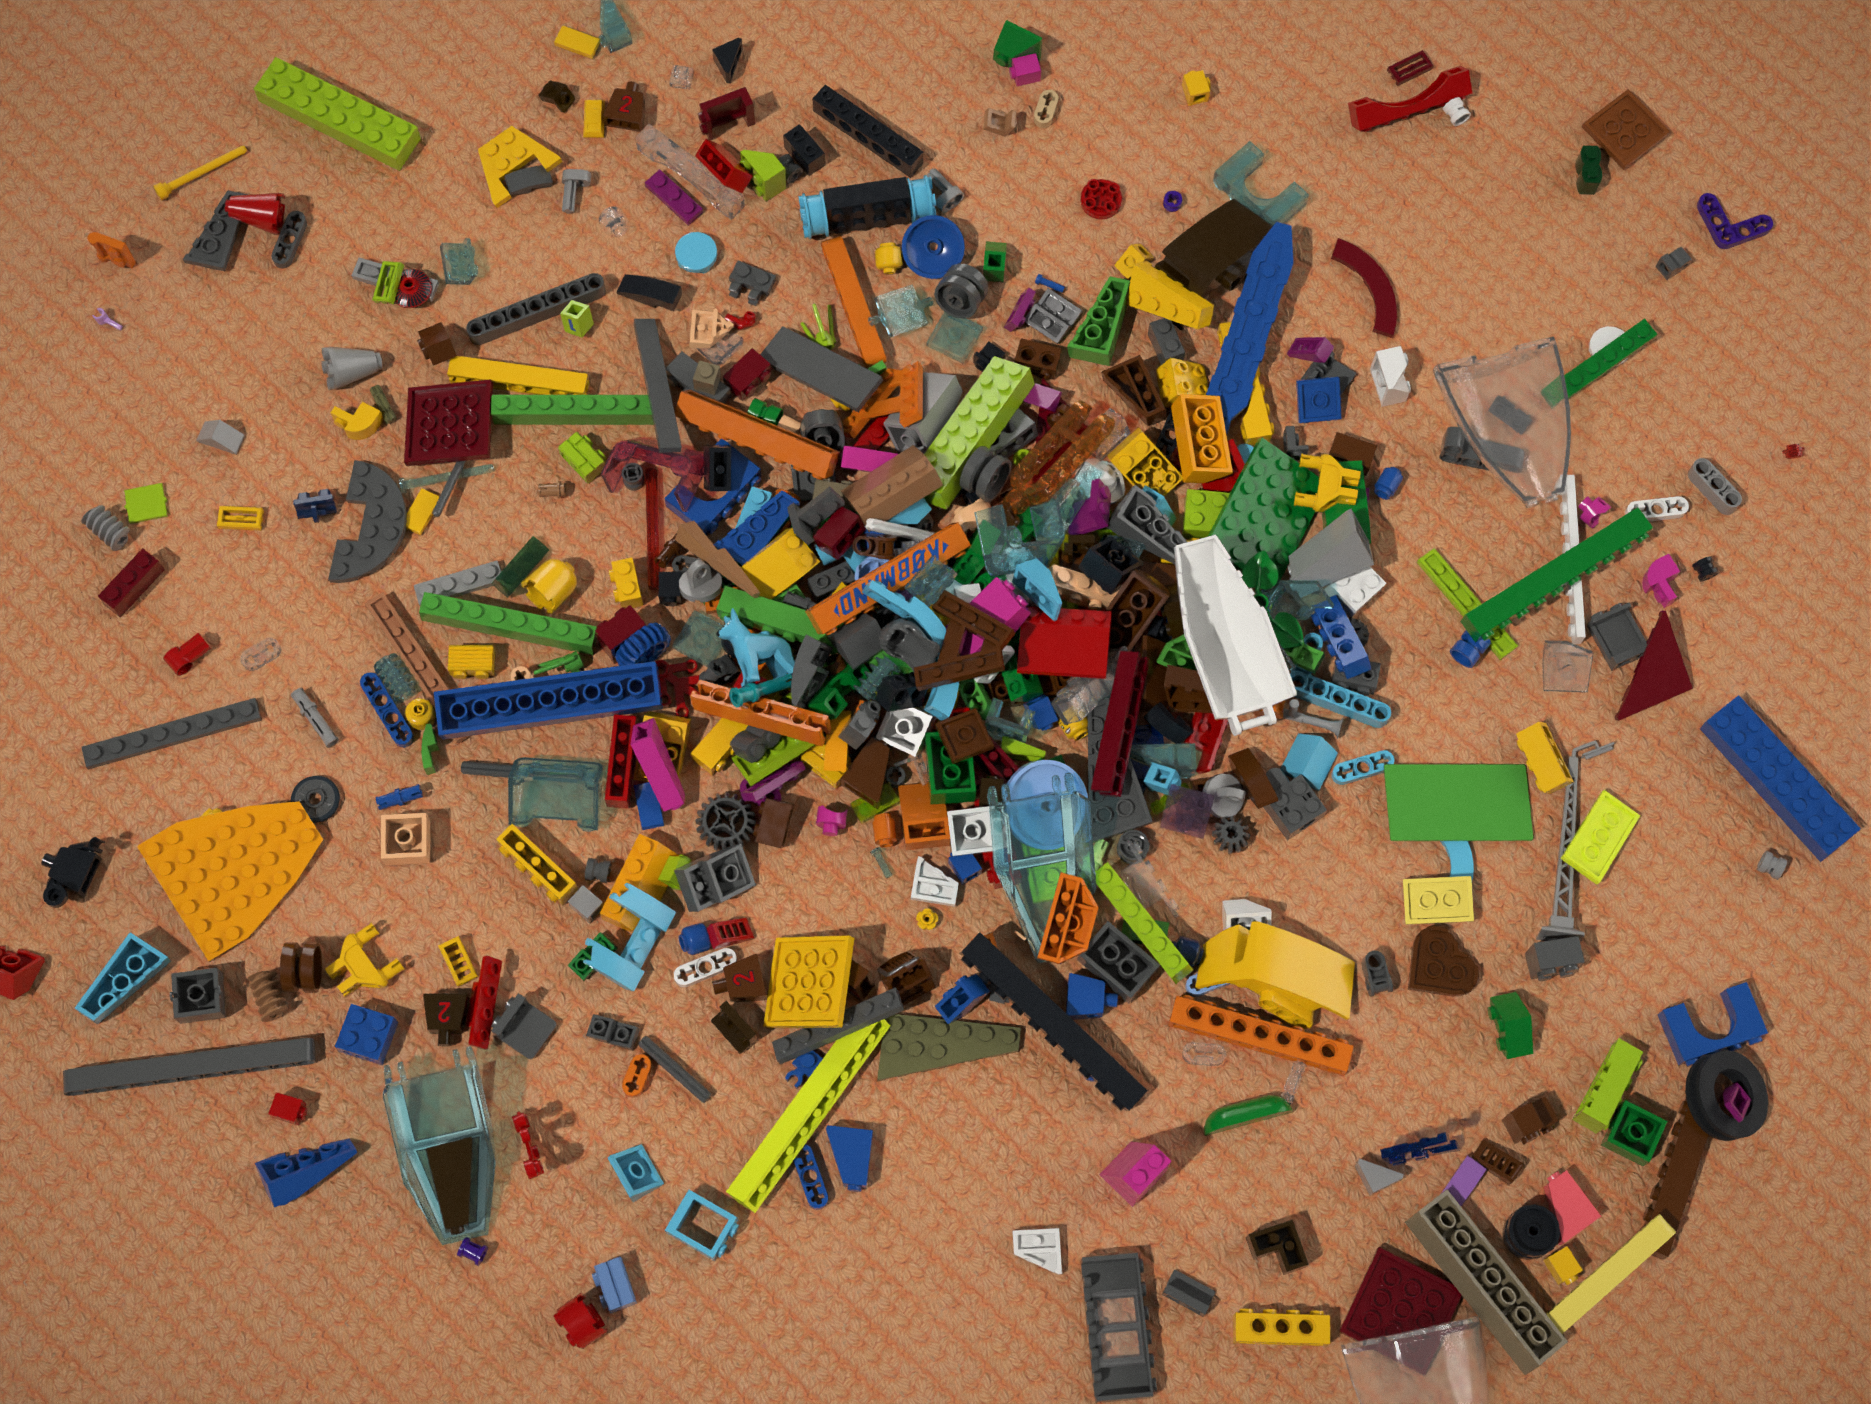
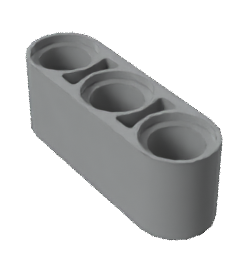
(1716, 496)

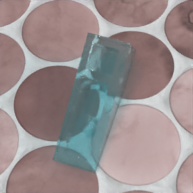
(613, 27)
(1175, 756)

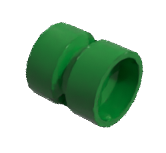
(760, 410)

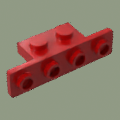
(1207, 738)
(483, 1003)

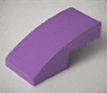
(1465, 1179)

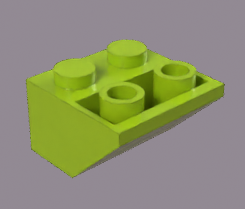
(767, 173)

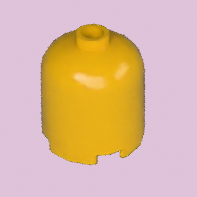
(550, 584)

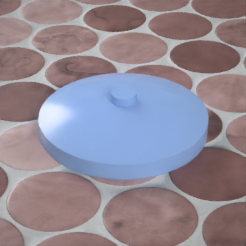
(1036, 779)

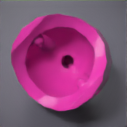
(1592, 510)
(830, 821)

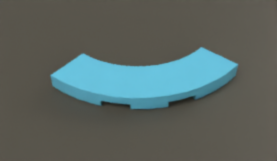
(1460, 858)

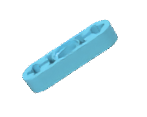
(1345, 766)

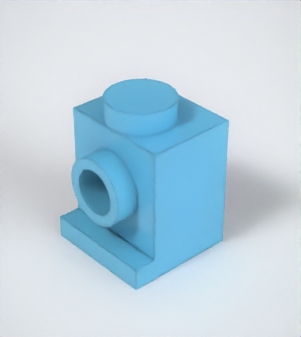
(1160, 774)

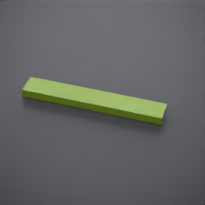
(1461, 597)

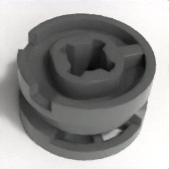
(1125, 852)

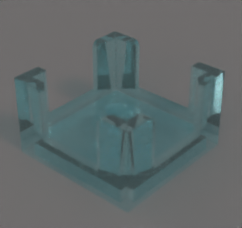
(1000, 727)

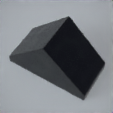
(727, 57)

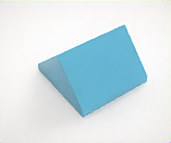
(1311, 758)
(636, 1172)

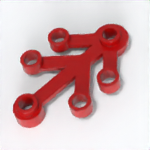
(681, 685)
(532, 1166)

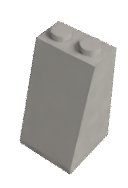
(940, 399)
(1332, 552)

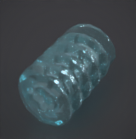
(393, 678)
(872, 683)

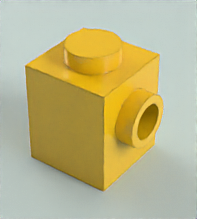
(1196, 87)
(1563, 1266)

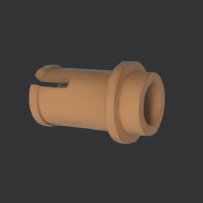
(550, 490)

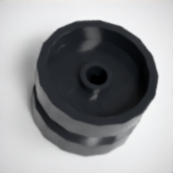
(1541, 1223)

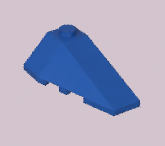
(292, 1175)

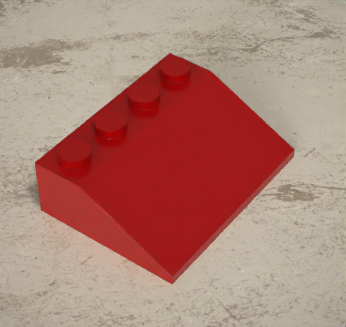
(1068, 647)

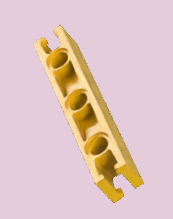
(518, 377)

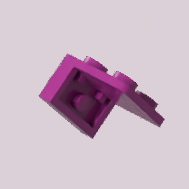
(1094, 511)

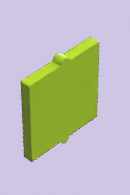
(145, 503)

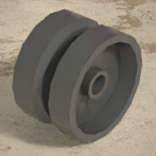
(961, 291)
(985, 473)

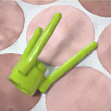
(823, 337)

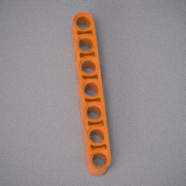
(853, 301)

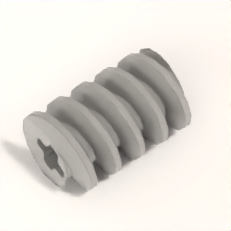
(106, 527)

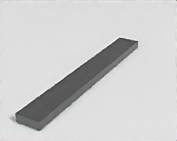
(657, 386)

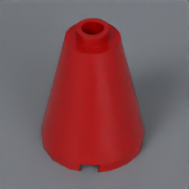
(258, 210)

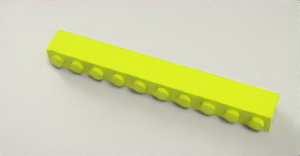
(804, 1115)

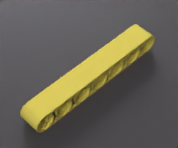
(1610, 1273)

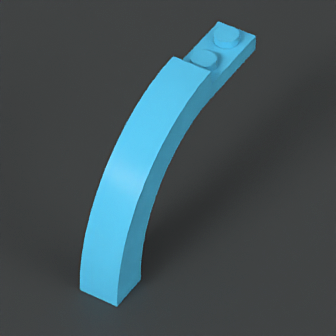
(942, 697)

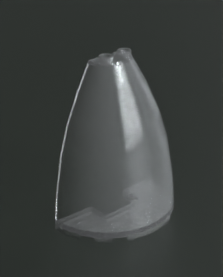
(1514, 416)
(1421, 1365)

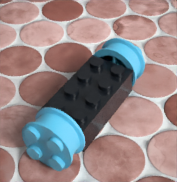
(866, 206)

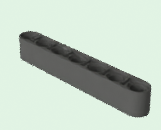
(526, 306)

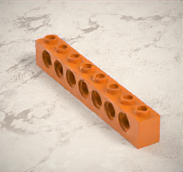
(1247, 1039)

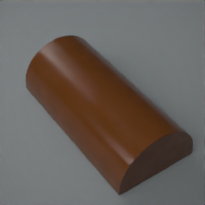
(1135, 608)

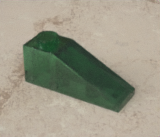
(520, 566)

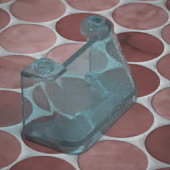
(555, 791)

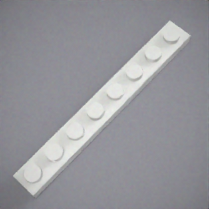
(1569, 528)

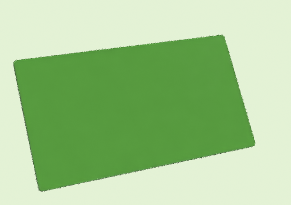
(1458, 802)

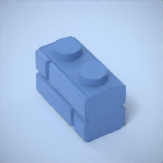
(614, 1285)

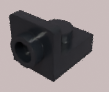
(984, 357)
(1159, 630)

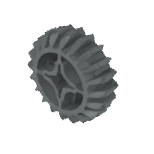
(719, 827)

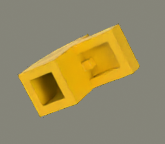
(361, 424)

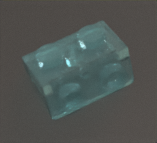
(459, 262)
(931, 581)

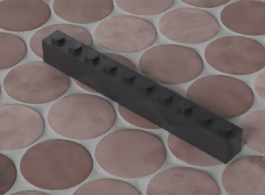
(1053, 1022)

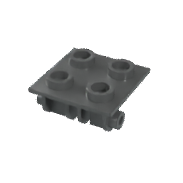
(1330, 369)

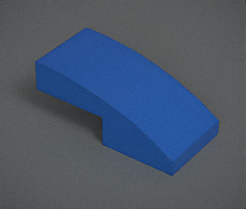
(648, 806)

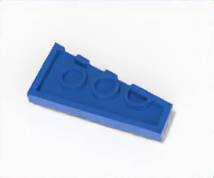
(757, 529)

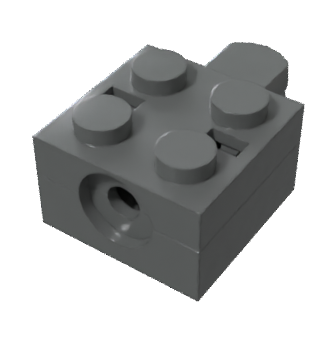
(1296, 804)

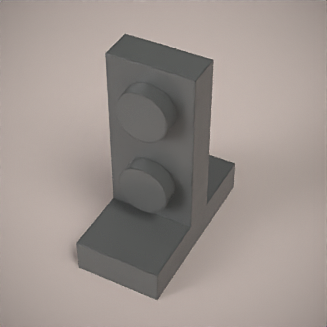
(813, 513)

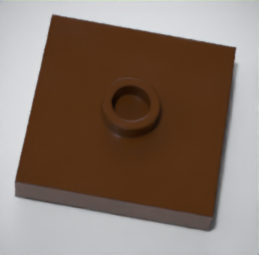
(964, 735)

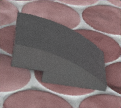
(808, 671)
(715, 878)

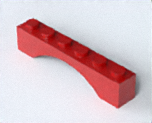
(1449, 85)

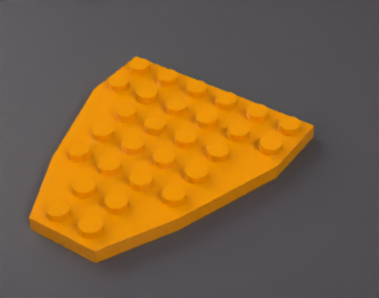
(231, 868)

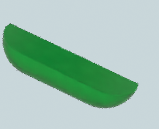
(1246, 1113)

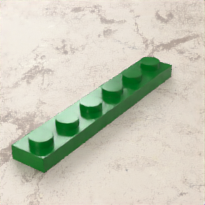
(1609, 357)

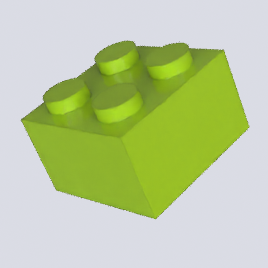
(1201, 512)

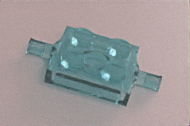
(900, 311)

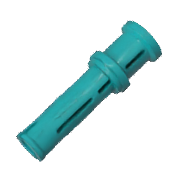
(753, 691)

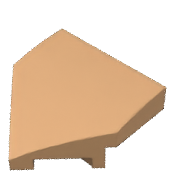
(707, 328)

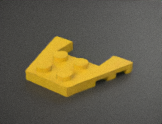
(508, 154)

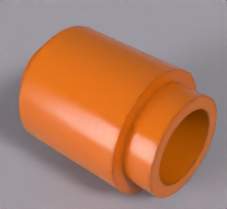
(884, 830)

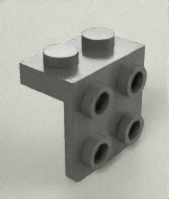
(523, 1027)

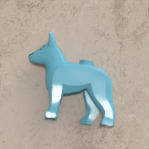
(757, 649)

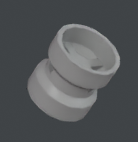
(1771, 865)

